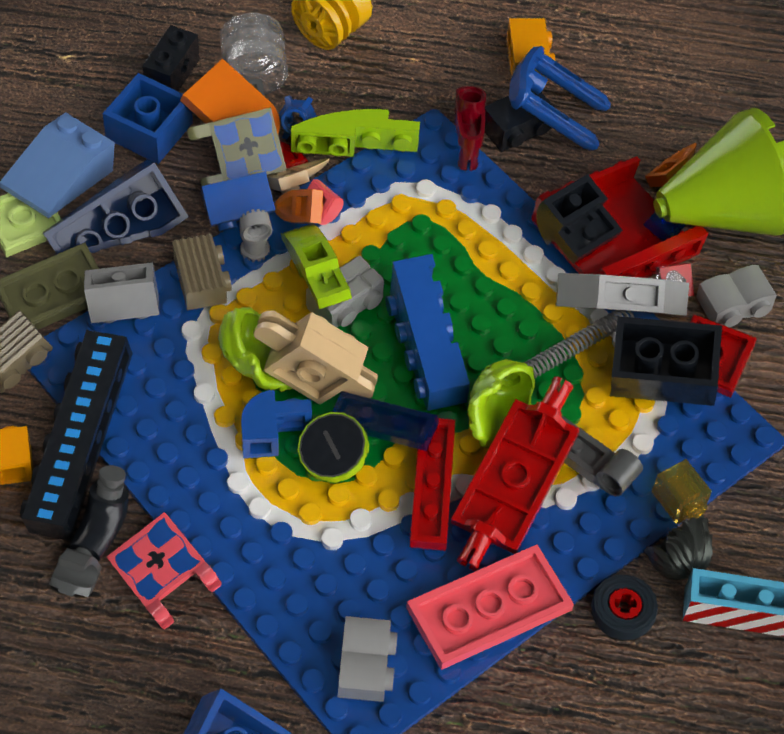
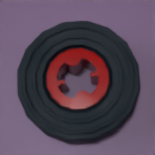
(619, 624)

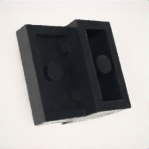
(577, 219)

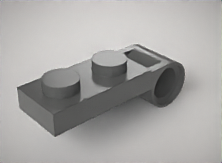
(601, 465)

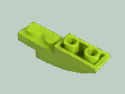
(344, 130)
(317, 265)

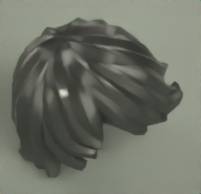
(683, 550)

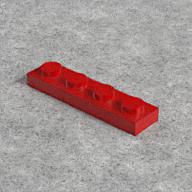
(433, 490)

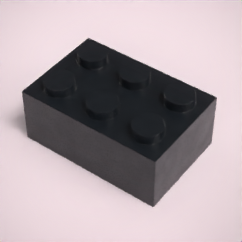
(666, 361)

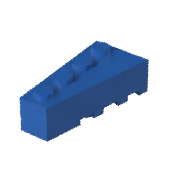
(426, 333)

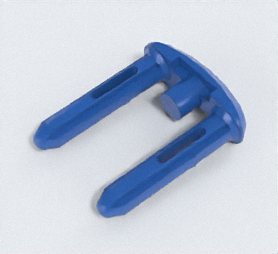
(527, 79)

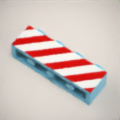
(734, 602)

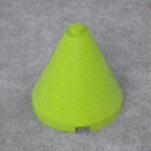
(731, 180)

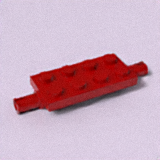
(515, 475)

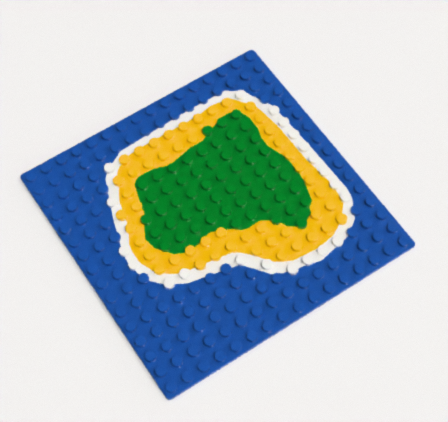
(313, 550)

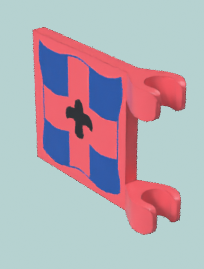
(158, 563)

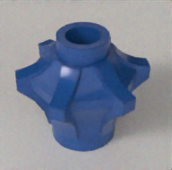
(286, 115)

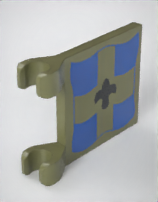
(243, 145)

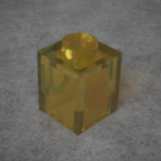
(682, 492)

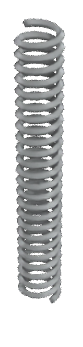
(568, 341)

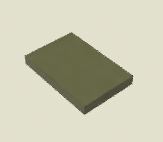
(49, 288)

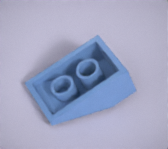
(59, 165)

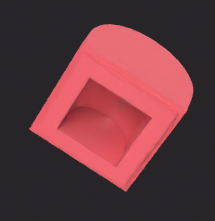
(331, 202)

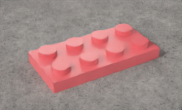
(489, 606)

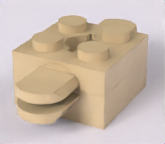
(314, 357)

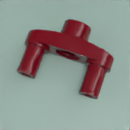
(469, 124)

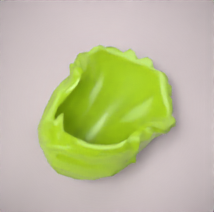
(244, 350)
(494, 395)

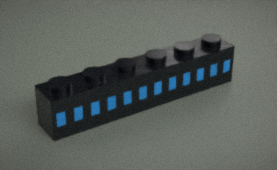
(77, 435)

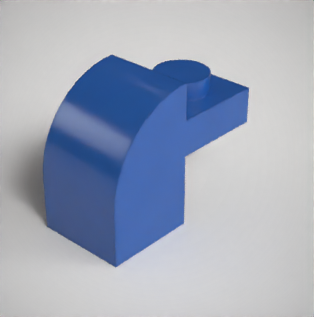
(265, 417)

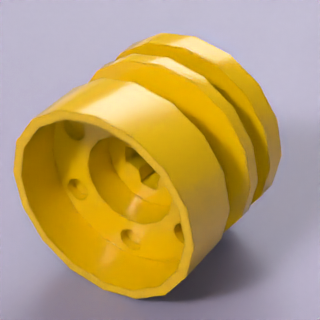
(329, 21)

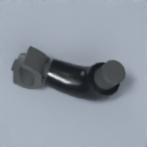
(103, 518)

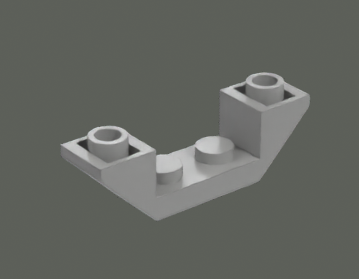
(622, 293)

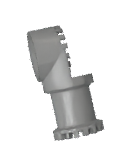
(254, 231)

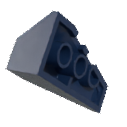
(124, 211)

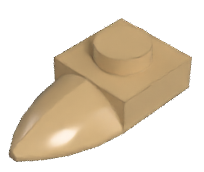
(295, 176)

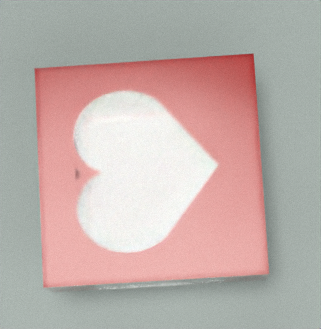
(677, 272)

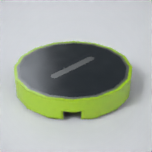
(333, 447)

